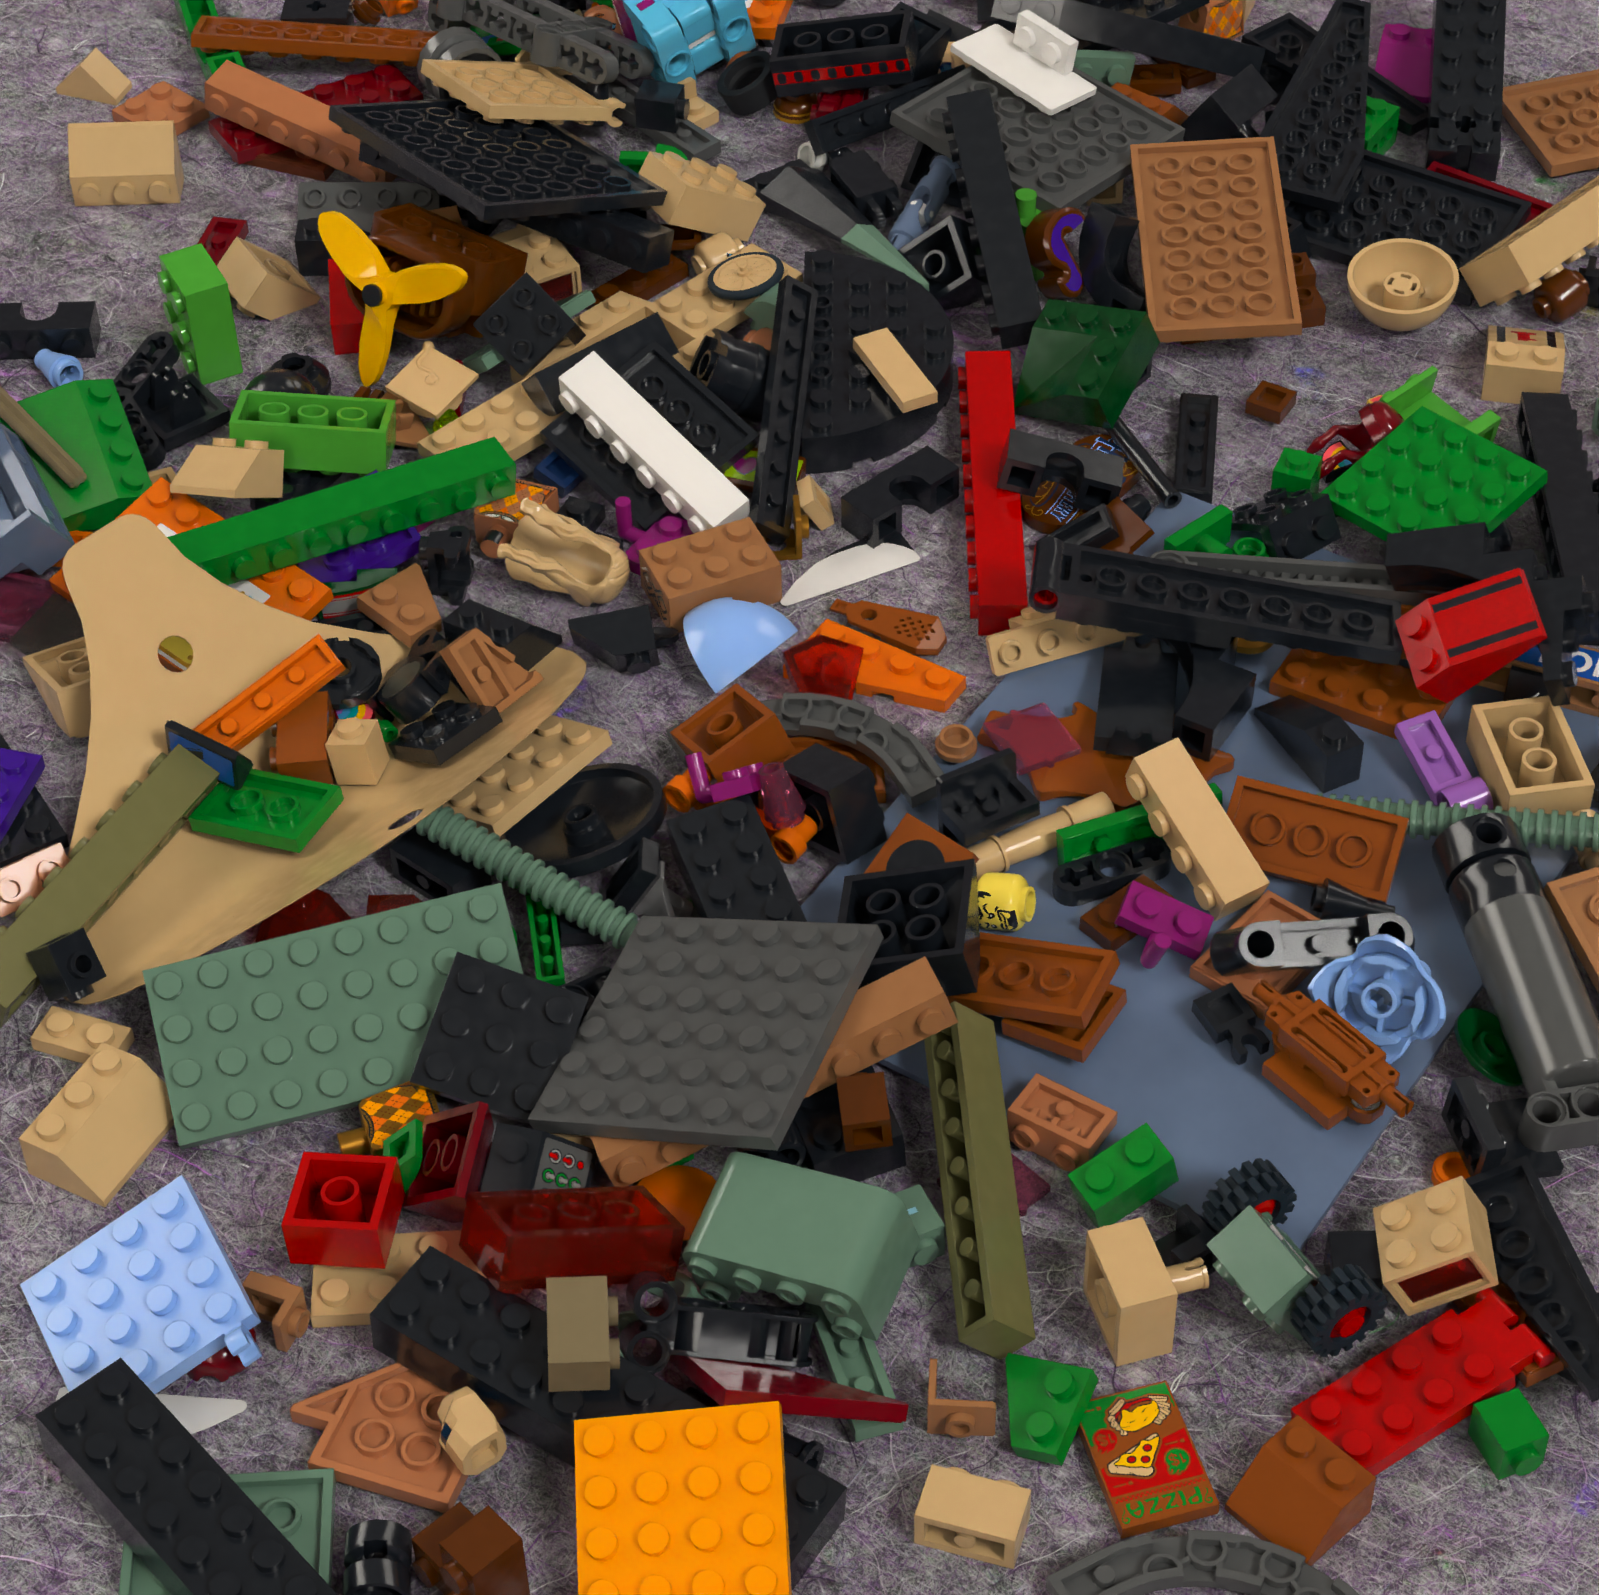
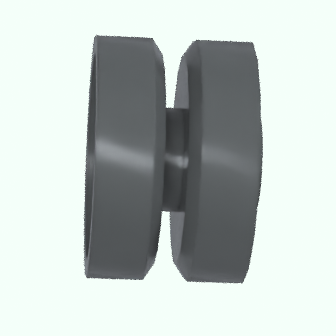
(453, 44)

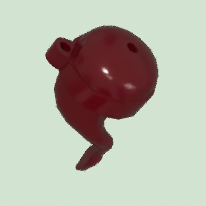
(1377, 422)

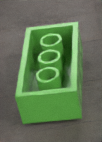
(318, 430)

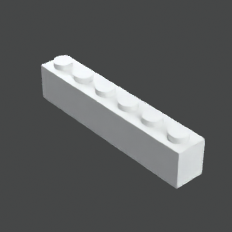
(650, 445)

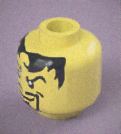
(1005, 901)

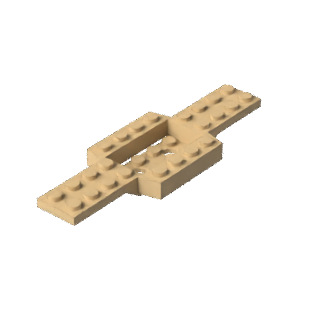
(515, 420)

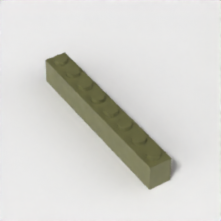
(102, 867)
(978, 1187)

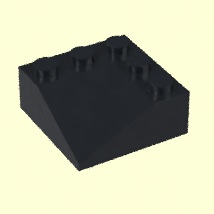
(920, 915)

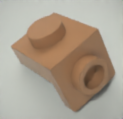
(280, 1304)

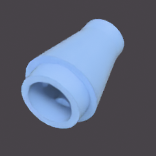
(58, 367)

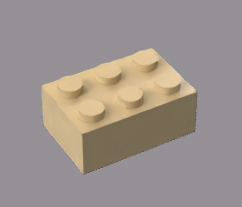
(703, 195)
(1529, 756)

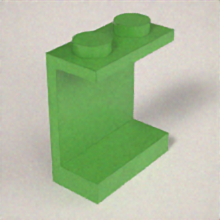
(1418, 393)

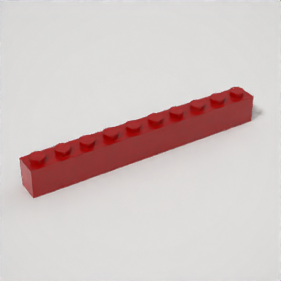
(996, 512)

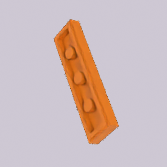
(273, 695)

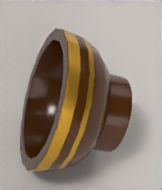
(794, 110)

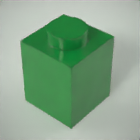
(1297, 471)
(1508, 1434)

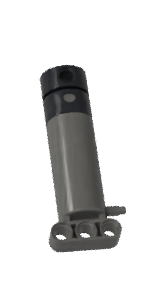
(1526, 977)

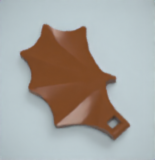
(1094, 769)

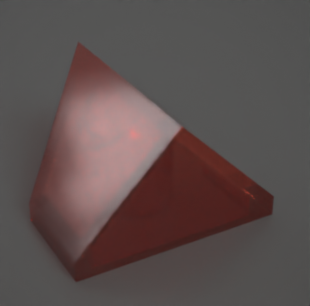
(823, 666)

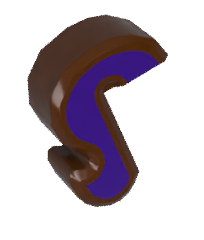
(1051, 253)

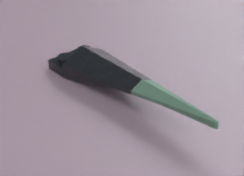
(815, 202)

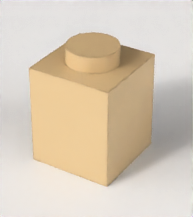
(357, 751)

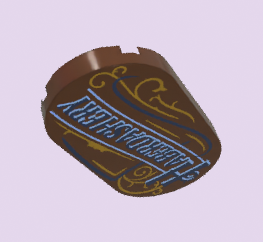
(1054, 502)

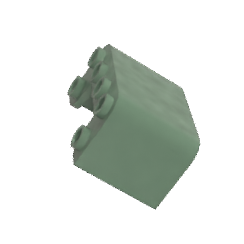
(804, 1241)

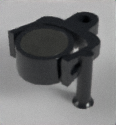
(415, 682)

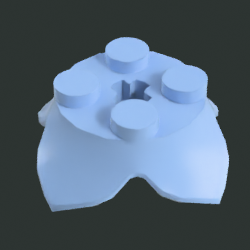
(1383, 962)

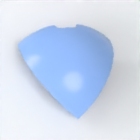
(732, 637)

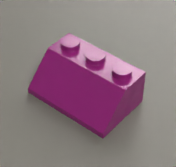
(1405, 58)

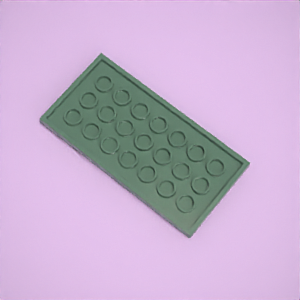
(313, 1013)

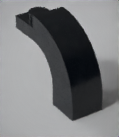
(1104, 257)

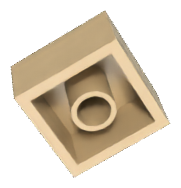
(1134, 1290)

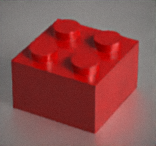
(343, 1210)

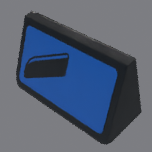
(228, 762)

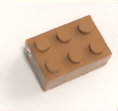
(710, 566)

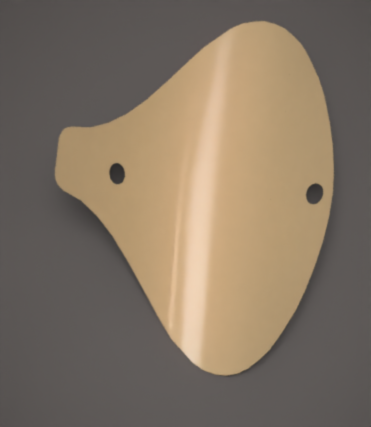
(202, 886)

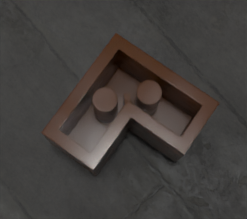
(471, 1554)

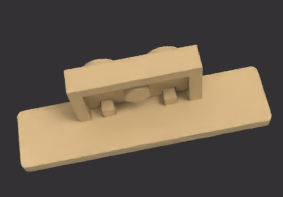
(1042, 638)

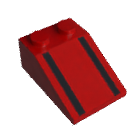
(1470, 633)

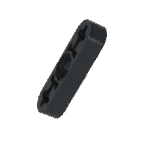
(1145, 856)

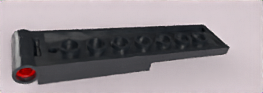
(1207, 603)

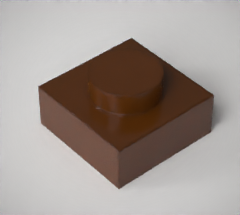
(1270, 402)

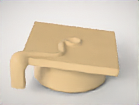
(432, 382)

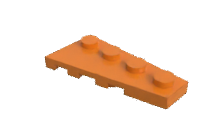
(897, 672)

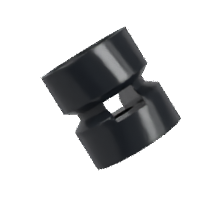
(377, 1559)

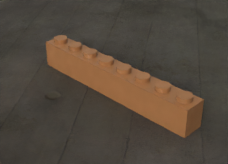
(878, 1024)

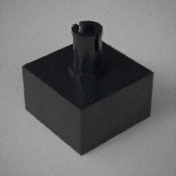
(1230, 109)

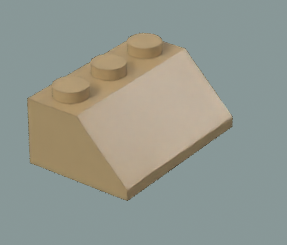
(124, 163)
(99, 1126)

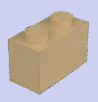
(972, 1516)

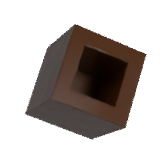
(864, 1111)

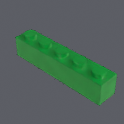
(545, 943)

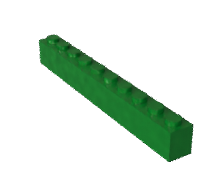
(350, 512)

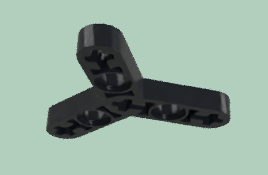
(152, 355)

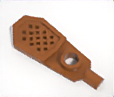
(899, 627)

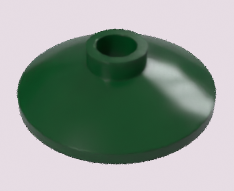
(1486, 1047)

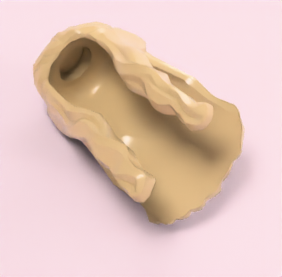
(564, 556)

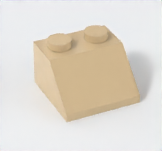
(264, 281)
(232, 470)

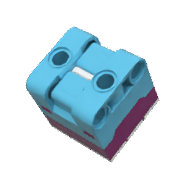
(686, 33)

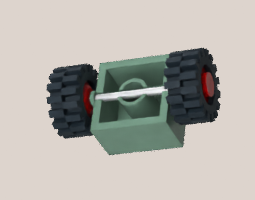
(1275, 1273)

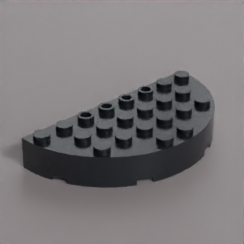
(845, 405)

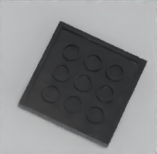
(679, 399)

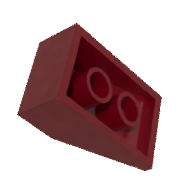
(452, 1161)

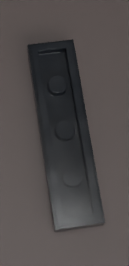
(1196, 445)

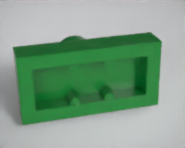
(1205, 534)

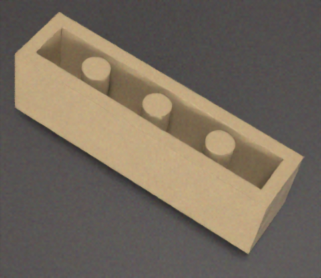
(1195, 829)

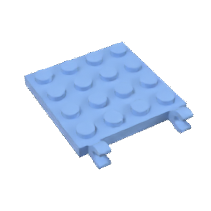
(146, 1293)

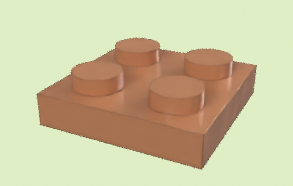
(163, 103)

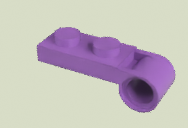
(1439, 763)

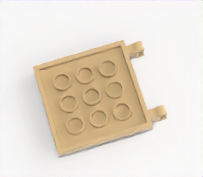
(519, 92)

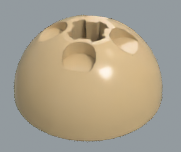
(1402, 283)

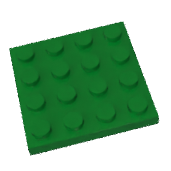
(1431, 478)

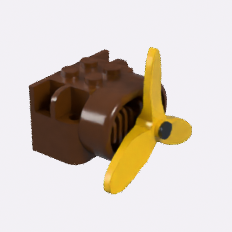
(416, 277)

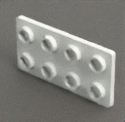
(1030, 63)

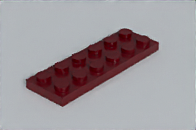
(375, 86)

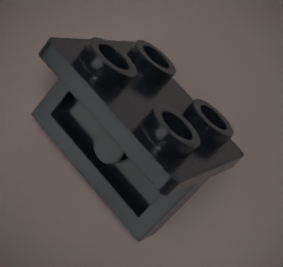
(983, 799)

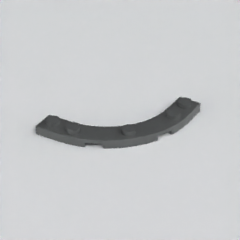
(857, 726)
(1194, 1560)

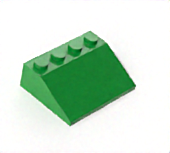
(95, 432)

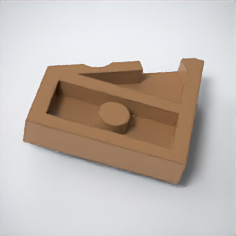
(402, 605)
(487, 671)

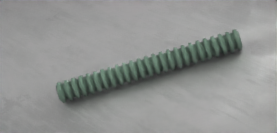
(1534, 827)
(529, 875)

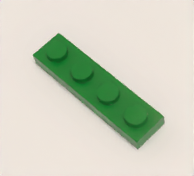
(1108, 832)

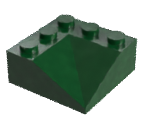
(1084, 363)

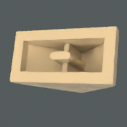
(95, 80)

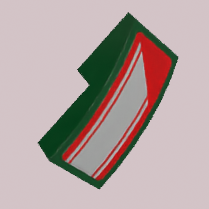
(346, 592)

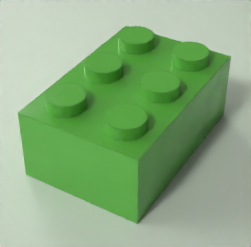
(200, 314)

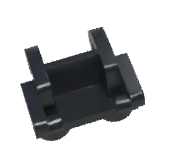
(449, 562)

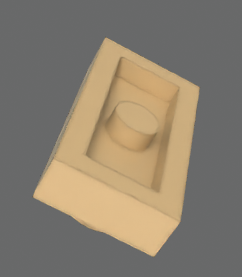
(77, 1034)

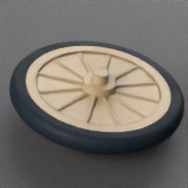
(745, 276)

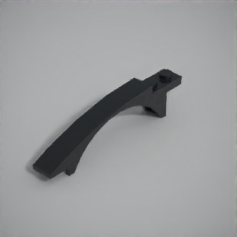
(1138, 34)

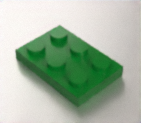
(268, 810)

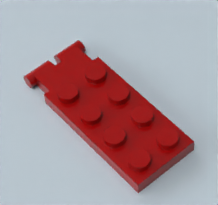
(1424, 1383)

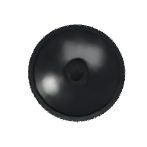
(592, 819)

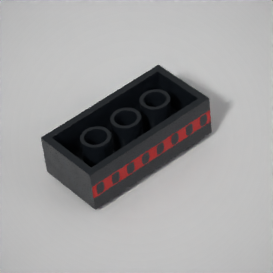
(844, 53)

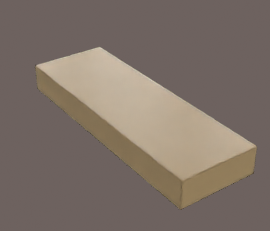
(895, 370)

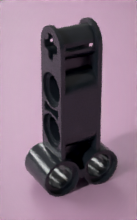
(714, 1329)

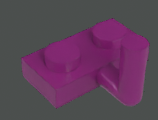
(664, 530)
(735, 783)
(1163, 922)

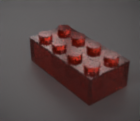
(569, 1232)

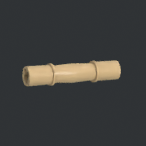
(1036, 836)

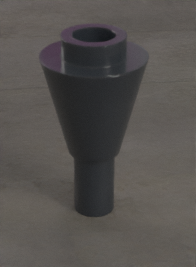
(1340, 902)

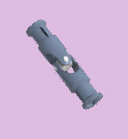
(924, 202)

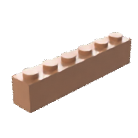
(286, 119)

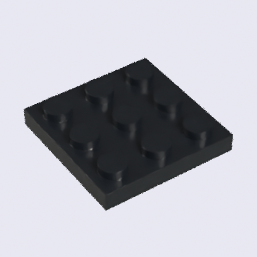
(496, 1037)

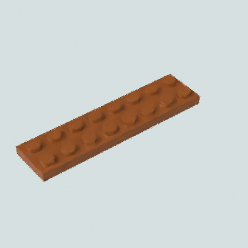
(309, 39)

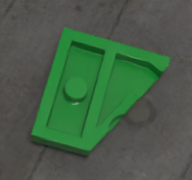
(1046, 1405)

